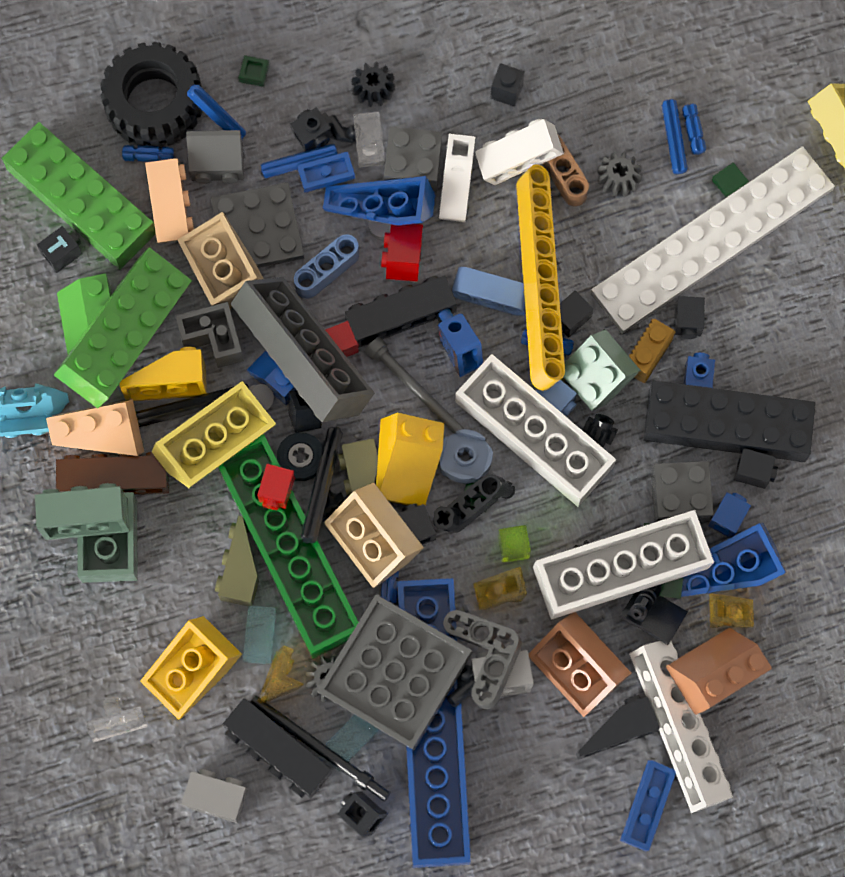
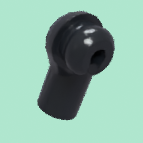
(341, 133)
(464, 687)

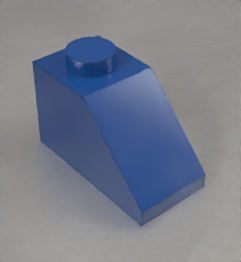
(268, 373)

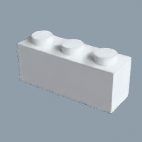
(519, 151)

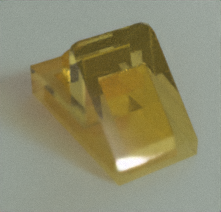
(500, 589)
(730, 611)
(276, 682)

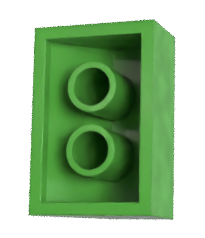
(80, 305)

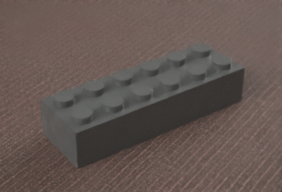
(302, 349)

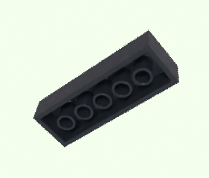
(729, 420)

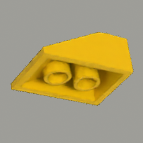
(170, 377)
(408, 457)
(190, 666)

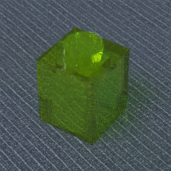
(514, 543)

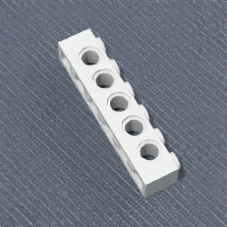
(681, 739)

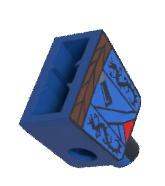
(459, 342)

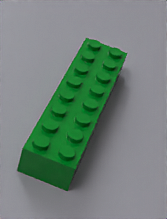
(296, 566)

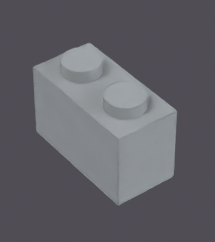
(214, 796)

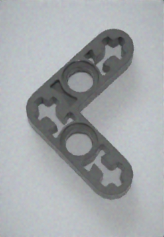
(496, 653)

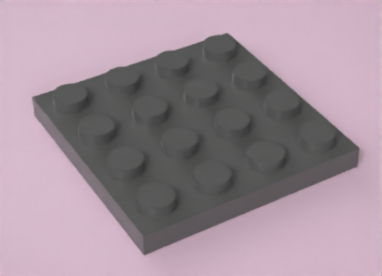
(395, 671)

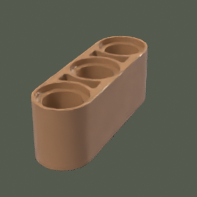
(566, 180)

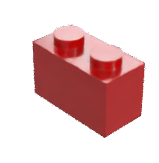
(403, 253)

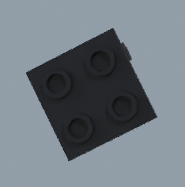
(654, 614)

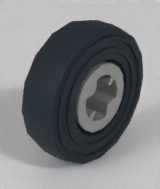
(295, 443)

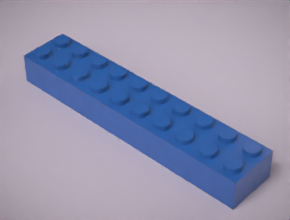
(438, 761)

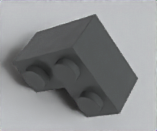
(214, 327)

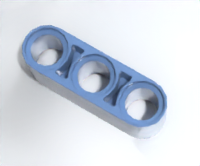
(323, 278)
(489, 291)

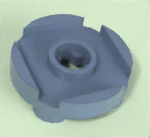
(472, 470)

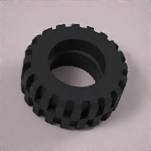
(142, 65)

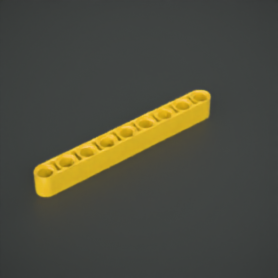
(540, 278)

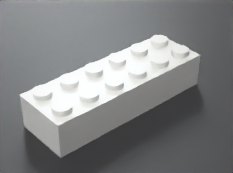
(535, 430)
(622, 564)

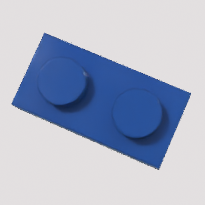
(326, 172)

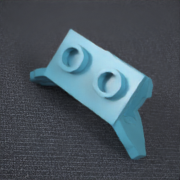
(44, 402)

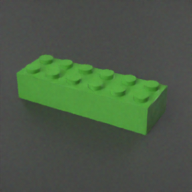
(79, 195)
(122, 328)

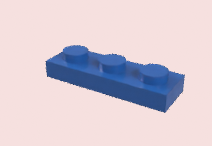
(648, 805)

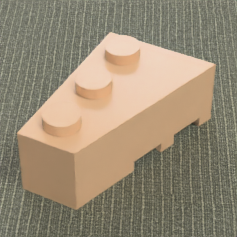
(169, 199)
(103, 429)

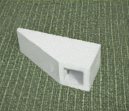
(457, 177)

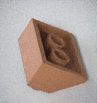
(579, 663)
(717, 669)

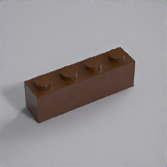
(130, 472)

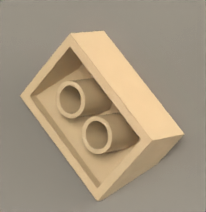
(373, 534)

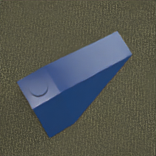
(383, 201)
(738, 563)

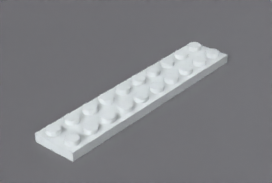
(712, 240)

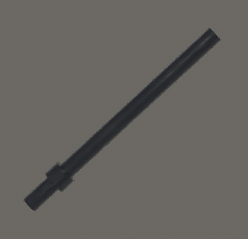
(362, 779)

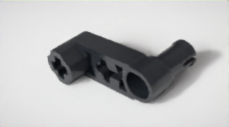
(460, 515)

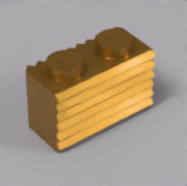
(651, 348)

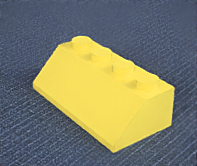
(829, 111)
(213, 435)

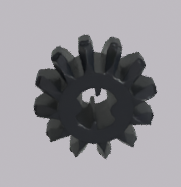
(373, 75)

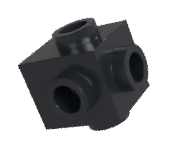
(312, 129)

